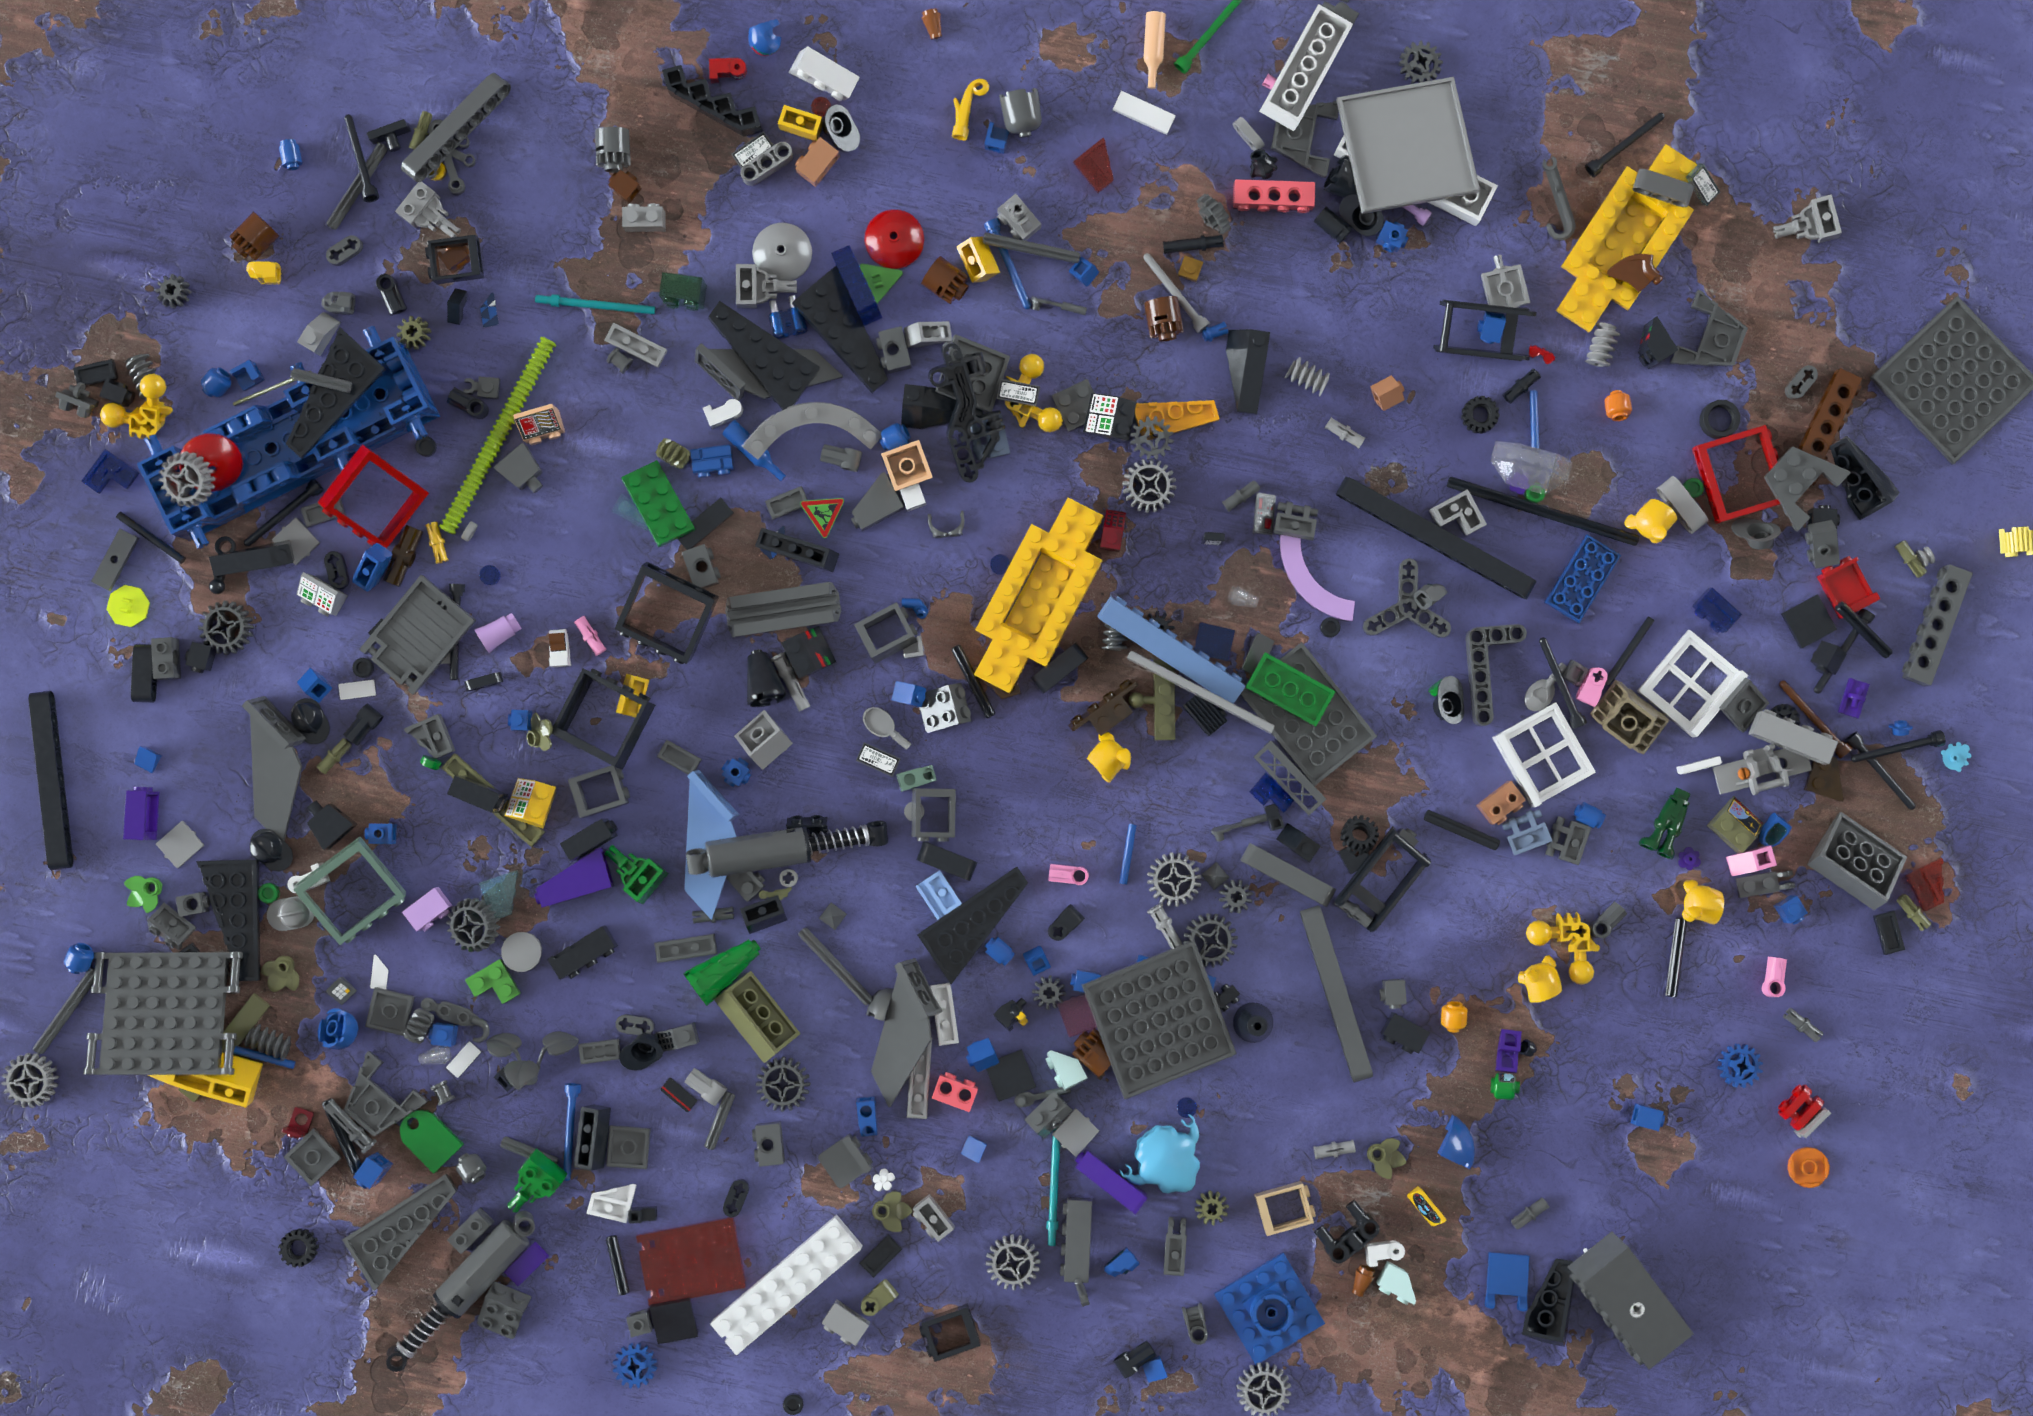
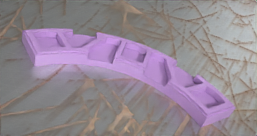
(1307, 586)

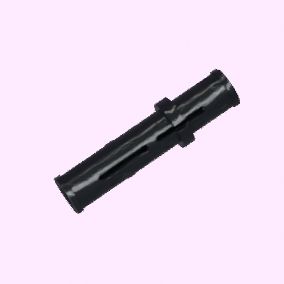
(1193, 244)

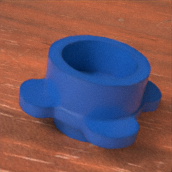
(1900, 728)

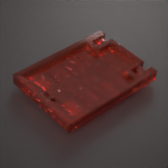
(692, 1260)

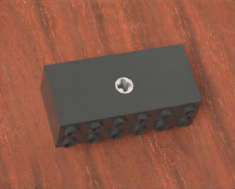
(1629, 1301)

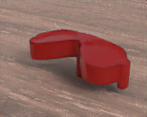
(1535, 351)

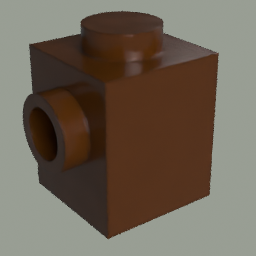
(624, 185)

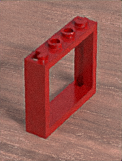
(346, 478)
(1709, 480)

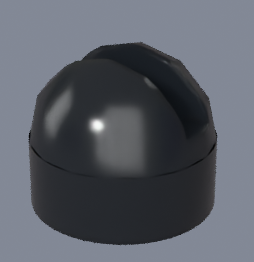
(1528, 1048)

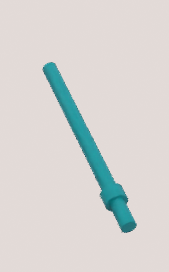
(557, 300)
(1052, 1224)

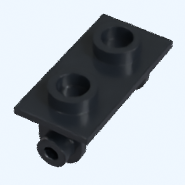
(814, 823)

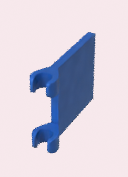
(1507, 1276)

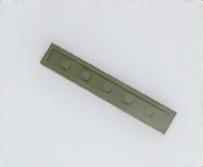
(527, 832)
(241, 1025)

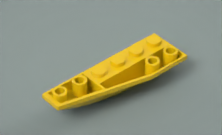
(233, 1089)

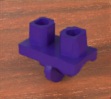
(1853, 698)

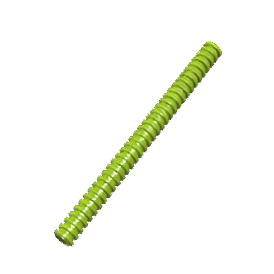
(497, 435)

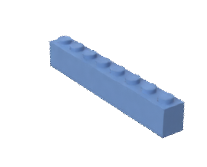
(1170, 650)

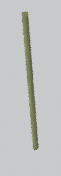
(264, 391)

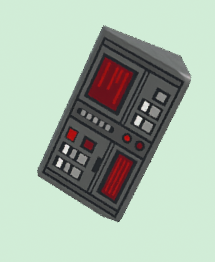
(1264, 514)

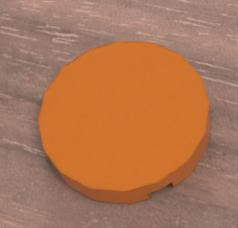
(1808, 1167)

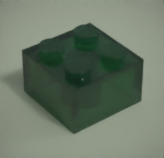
(682, 291)

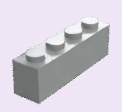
(1793, 737)

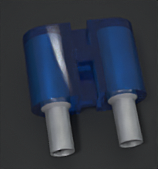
(786, 322)

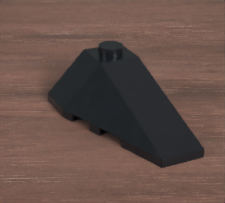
(1247, 359)
(926, 408)
(1867, 484)
(1550, 1311)

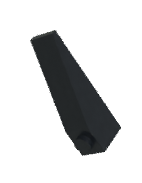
(797, 549)
(252, 558)

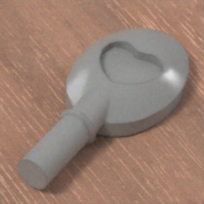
(1541, 692)
(882, 725)

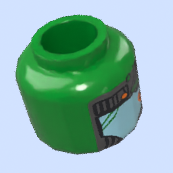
(1504, 1086)

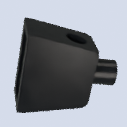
(329, 824)

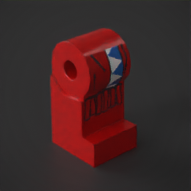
(726, 68)

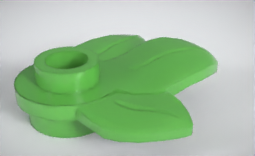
(141, 893)

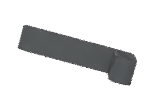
(1483, 666)

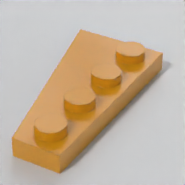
(1178, 415)

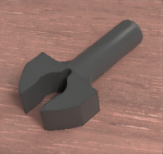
(1081, 1292)

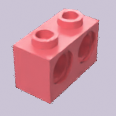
(953, 1098)

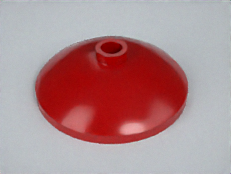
(894, 252)
(219, 453)

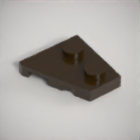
(1825, 780)

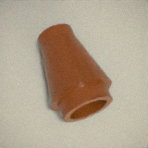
(932, 22)
(1363, 1278)

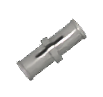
(1345, 432)
(1322, 1151)

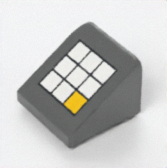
(341, 990)

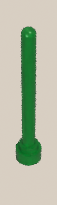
(1184, 63)

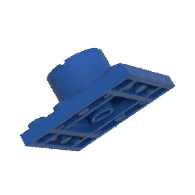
(1266, 1288)

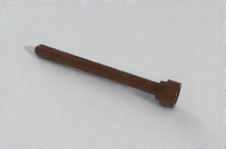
(1842, 748)

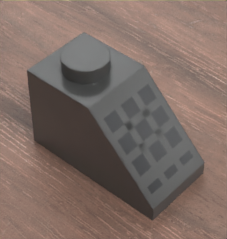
(678, 1037)

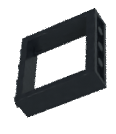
(678, 584)
(573, 703)

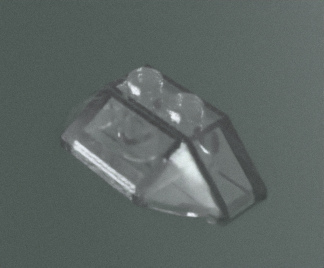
(1530, 467)

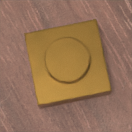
(1190, 268)

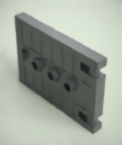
(418, 634)

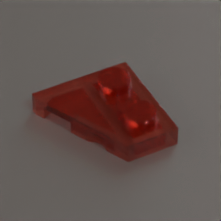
(1095, 166)
(1928, 884)

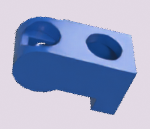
(867, 1116)

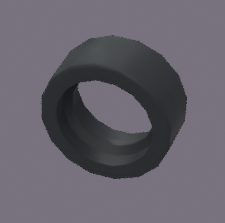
(1735, 419)

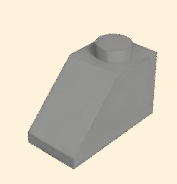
(319, 333)

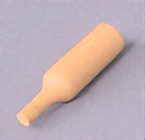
(1154, 44)

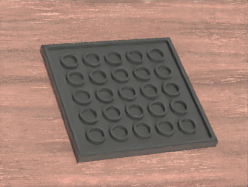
(1954, 380)
(1159, 1019)

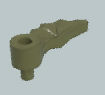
(780, 892)

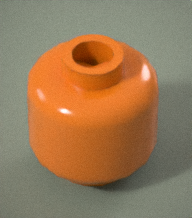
(1618, 405)

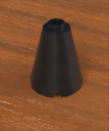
(1341, 179)
(762, 681)
(1245, 1019)

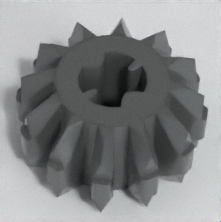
(179, 292)
(1232, 890)
(1043, 996)
(418, 1026)

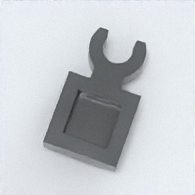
(486, 387)

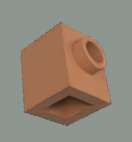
(1388, 392)

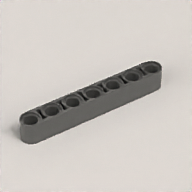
(456, 127)

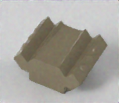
(1629, 717)

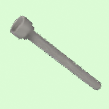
(1198, 321)

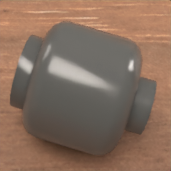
(471, 1168)

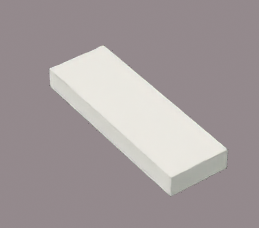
(1144, 112)
(946, 1020)

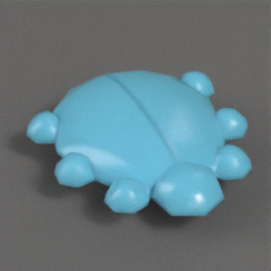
(1956, 756)

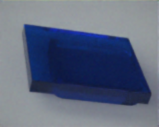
(1214, 641)

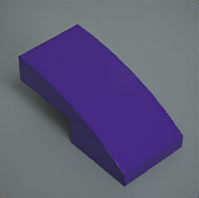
(1508, 1050)
(526, 1264)

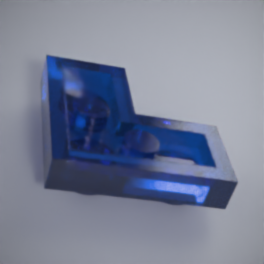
(109, 467)
(1268, 789)

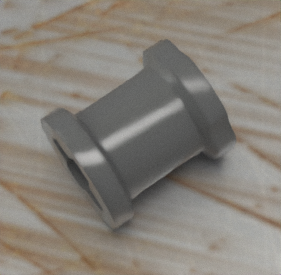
(619, 360)
(442, 1092)

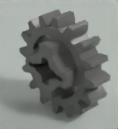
(1418, 54)
(1213, 214)
(1142, 440)

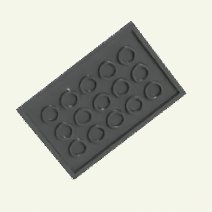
(1312, 748)

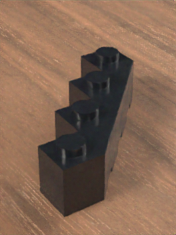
(718, 108)

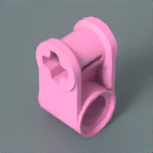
(1591, 689)

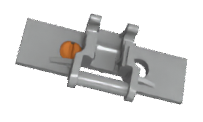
(1759, 762)

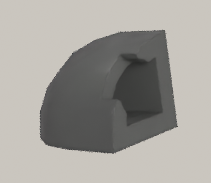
(879, 1005)

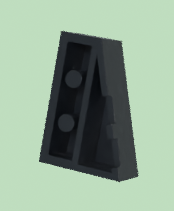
(583, 953)

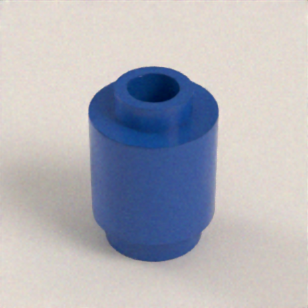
(290, 154)
(1589, 815)
(999, 951)

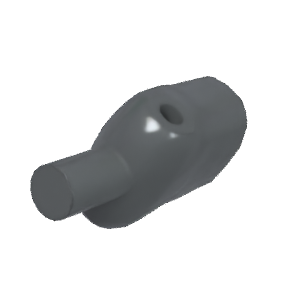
(1343, 11)

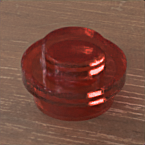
(820, 106)

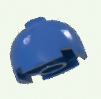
(338, 1029)

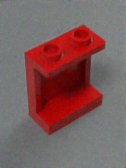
(1847, 585)

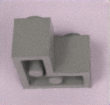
(1461, 508)

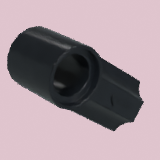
(392, 295)
(467, 403)
(366, 720)
(1130, 1361)

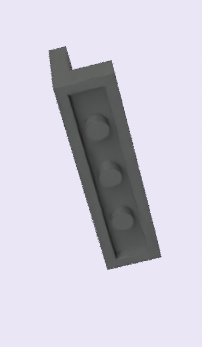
(1295, 772)

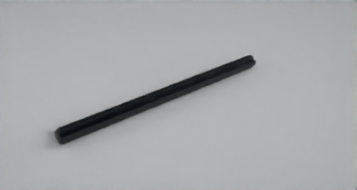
(1543, 511)

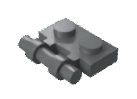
(1293, 525)
(1573, 843)

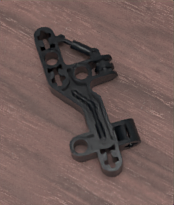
(963, 417)

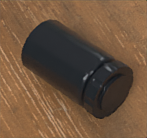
(1332, 225)

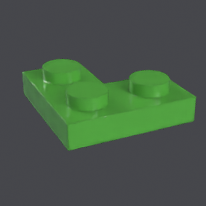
(494, 976)

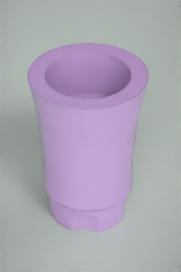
(498, 631)

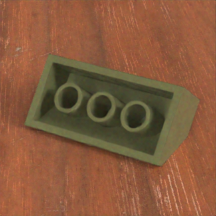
(757, 1016)

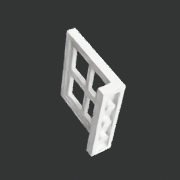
(1713, 702)
(1519, 769)

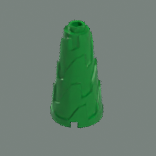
(721, 970)

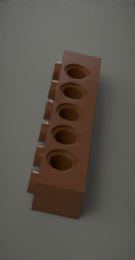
(1851, 386)

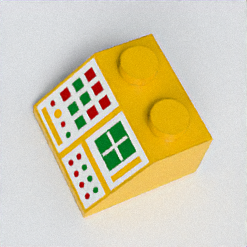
(531, 802)

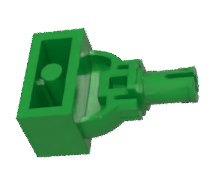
(640, 876)
(537, 1177)

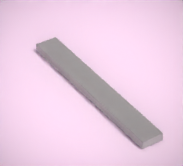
(1201, 692)

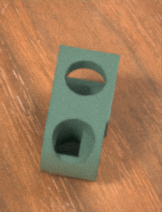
(916, 777)

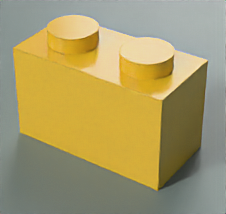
(800, 123)
(978, 259)

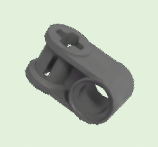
(1195, 1319)

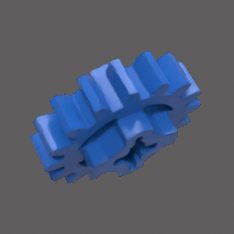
(1741, 1057)
(626, 1367)

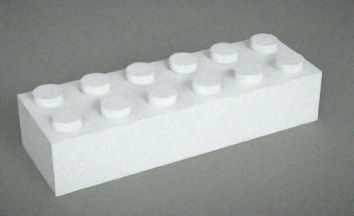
(1306, 67)

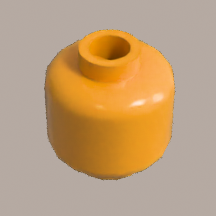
(1454, 1016)

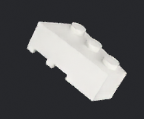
(824, 74)

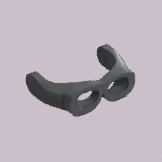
(938, 534)

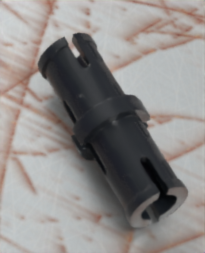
(1521, 385)

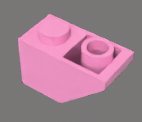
(1751, 860)

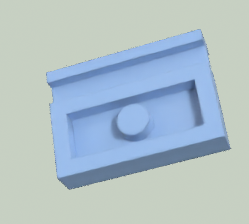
(938, 894)

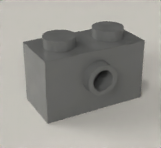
(1823, 544)
(1048, 1115)

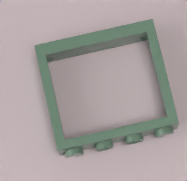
(357, 845)

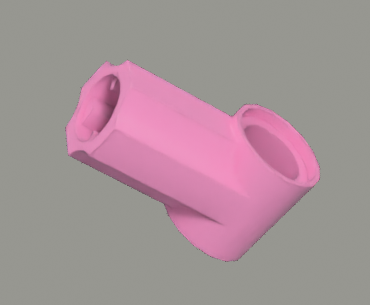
(1066, 873)
(1775, 974)

